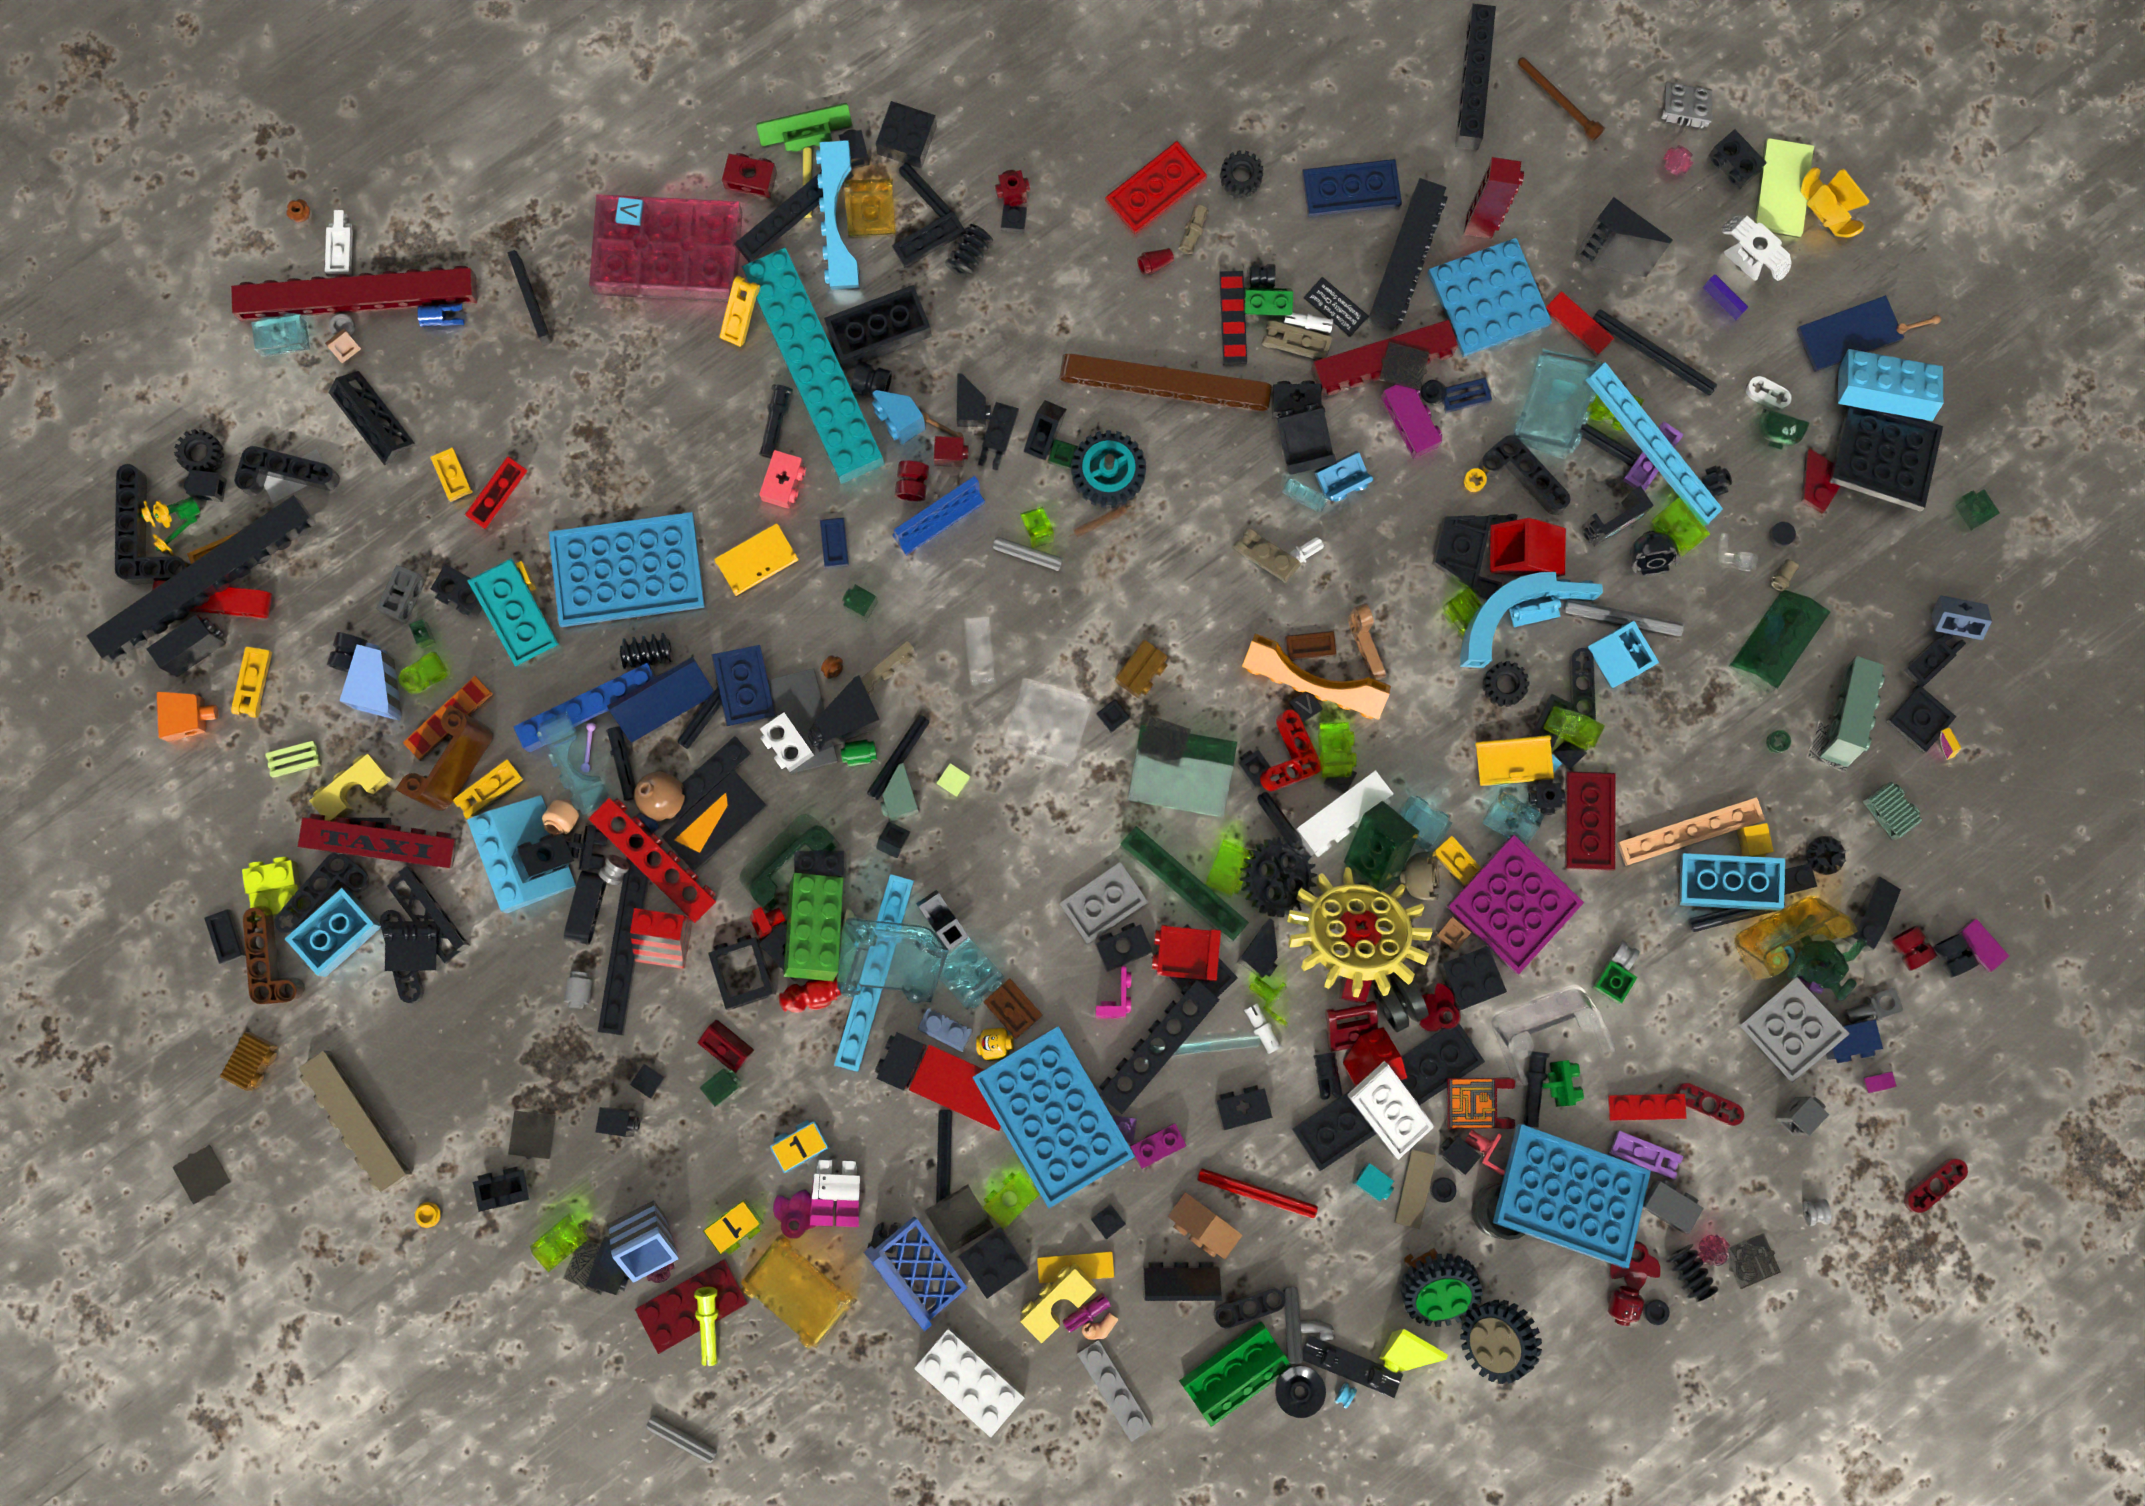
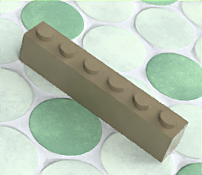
(355, 1121)

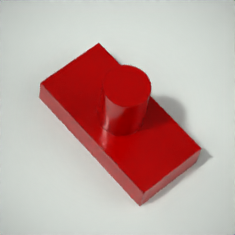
(763, 921)

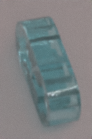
(1304, 495)

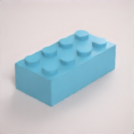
(1890, 385)
(1732, 881)

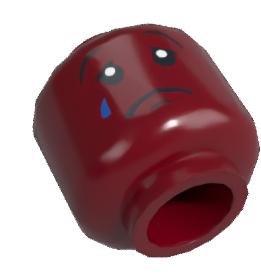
(1625, 1305)

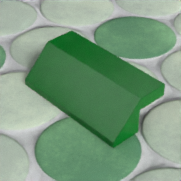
(1235, 1374)

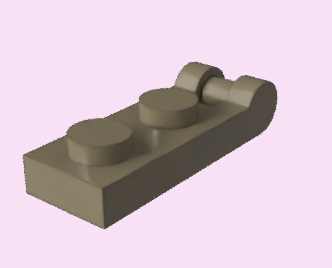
(1297, 340)
(1267, 555)
(885, 669)

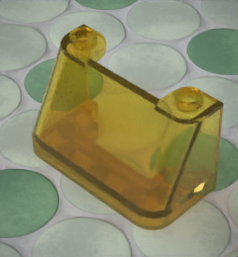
(1764, 942)
(797, 1292)

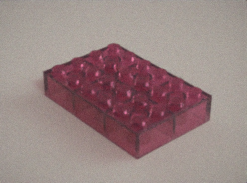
(675, 254)

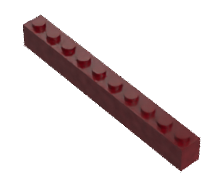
(354, 293)

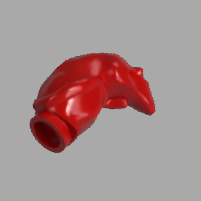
(814, 994)

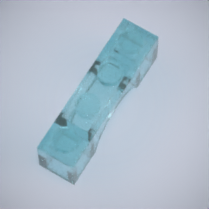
(587, 791)

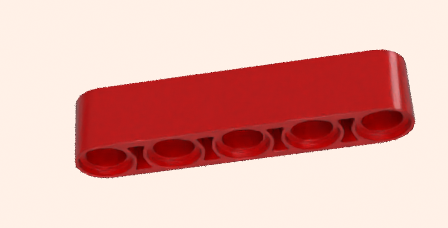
(235, 602)

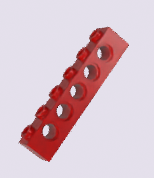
(603, 819)

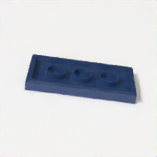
(1351, 187)
(1856, 328)
(661, 699)

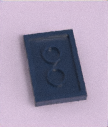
(743, 685)

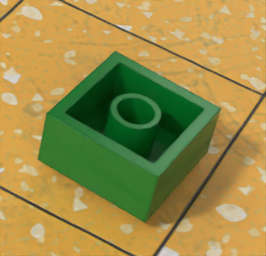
(1614, 982)

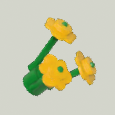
(184, 509)

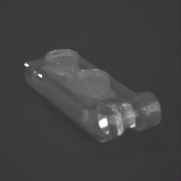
(979, 650)

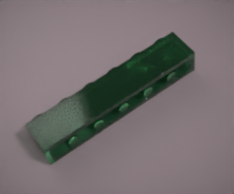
(1183, 884)

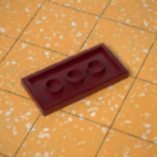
(1590, 820)

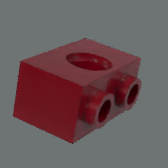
(759, 184)

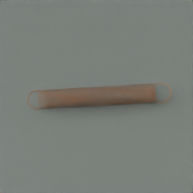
(1119, 510)

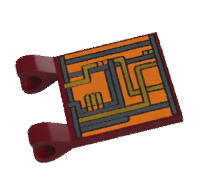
(1474, 1103)

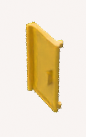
(761, 554)
(1519, 758)

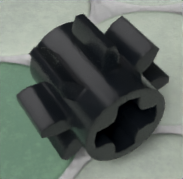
(1717, 480)

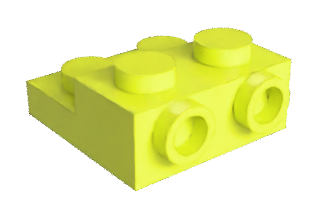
(272, 884)

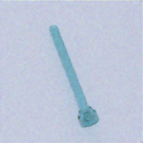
(1211, 1046)

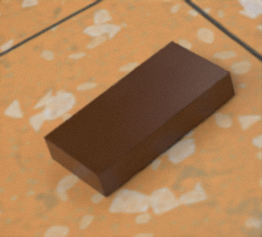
(1311, 645)

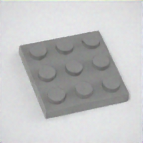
(1794, 1029)

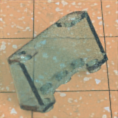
(1556, 403)

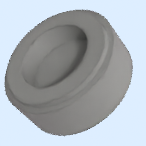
(340, 322)

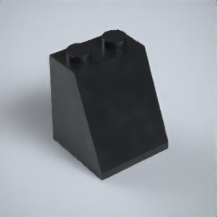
(845, 717)

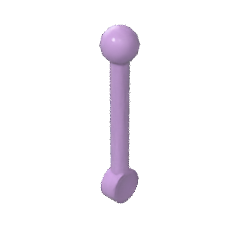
(586, 767)

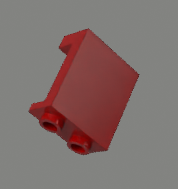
(1187, 953)

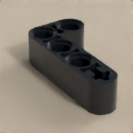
(289, 470)
(1526, 478)
(318, 896)

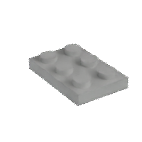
(1103, 903)

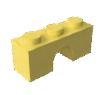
(333, 799)
(1070, 1285)

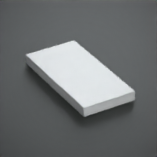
(1390, 1110)

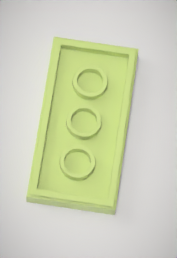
(1780, 198)

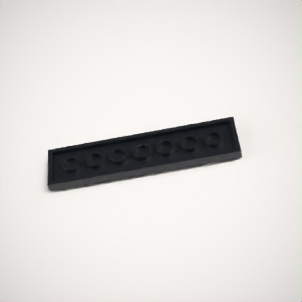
(1342, 1127)

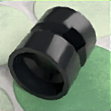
(869, 380)
(344, 650)
(1955, 954)

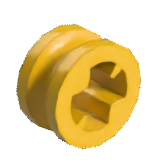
(1471, 485)

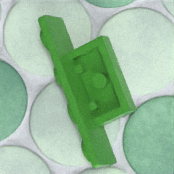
(804, 128)

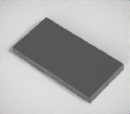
(802, 703)

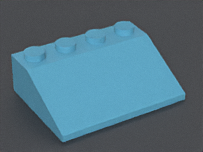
(497, 839)

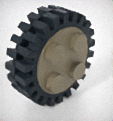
(1501, 1341)

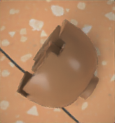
(659, 795)

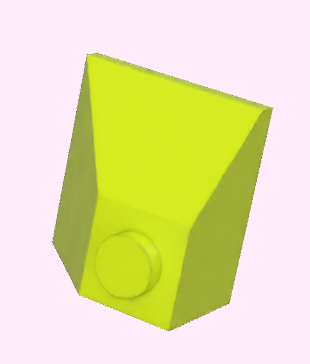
(1408, 1351)

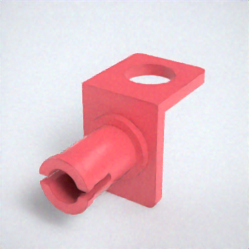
(1486, 1147)

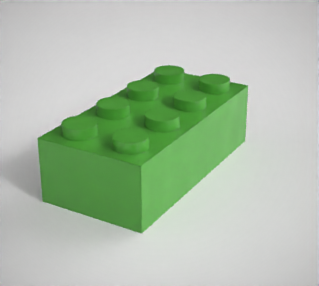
(813, 927)

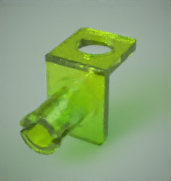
(1271, 996)

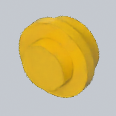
(427, 1214)

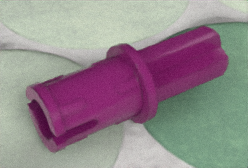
(1086, 1312)

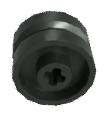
(1400, 1003)
(1484, 1211)

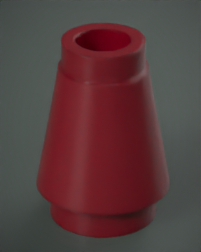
(1154, 260)

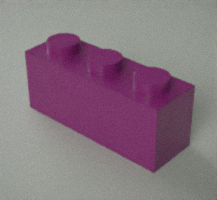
(1412, 420)

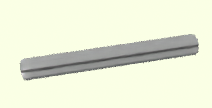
(1622, 617)

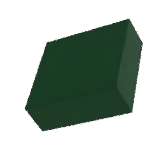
(1062, 454)

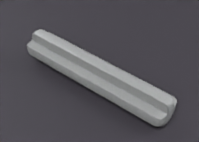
(1027, 553)
(681, 1439)

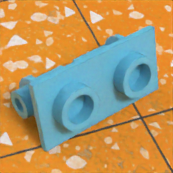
(1535, 611)

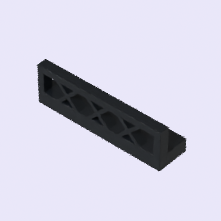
(365, 417)
(431, 907)

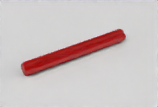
(1257, 1193)

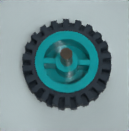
(1108, 469)

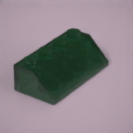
(1779, 640)

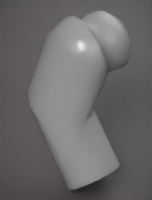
(1315, 1326)

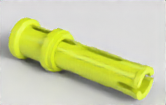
(707, 1314)

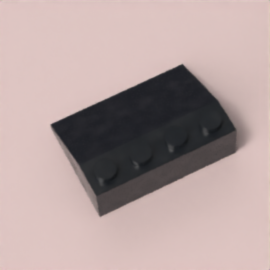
(1623, 241)

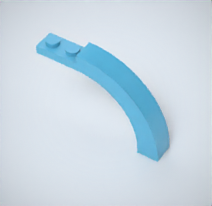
(1478, 637)

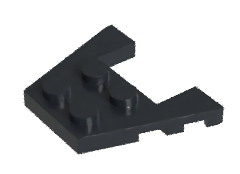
(1462, 549)

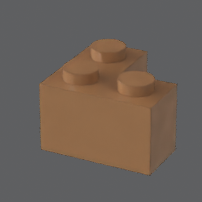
(1204, 1227)

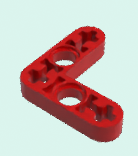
(1299, 757)

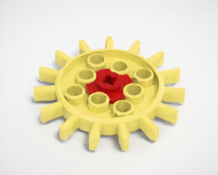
(1359, 931)

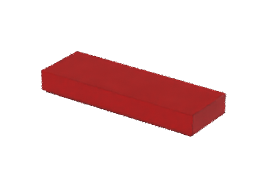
(1579, 323)

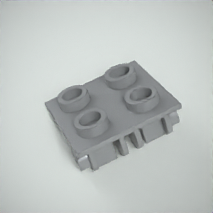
(1687, 103)

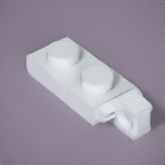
(339, 246)

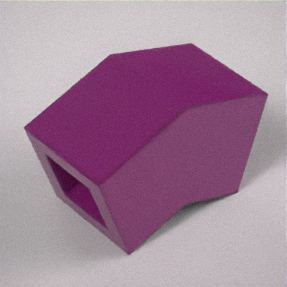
(1880, 1082)

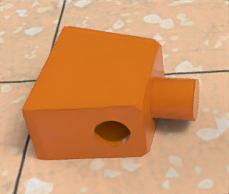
(182, 715)

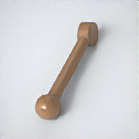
(1902, 328)
(940, 426)

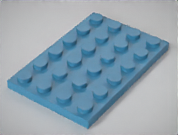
(626, 569)
(1053, 1117)
(1572, 1196)

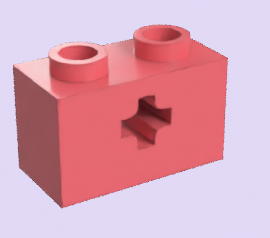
(779, 467)

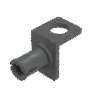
(1873, 1008)

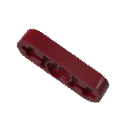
(1728, 1105)
(1954, 1180)

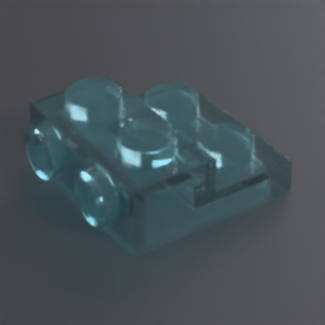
(970, 974)

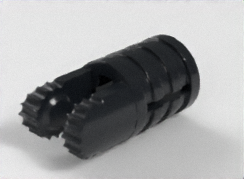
(1328, 1075)

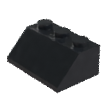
(1181, 1282)

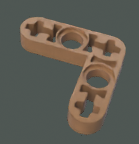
(1360, 622)

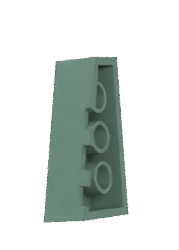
(1854, 711)

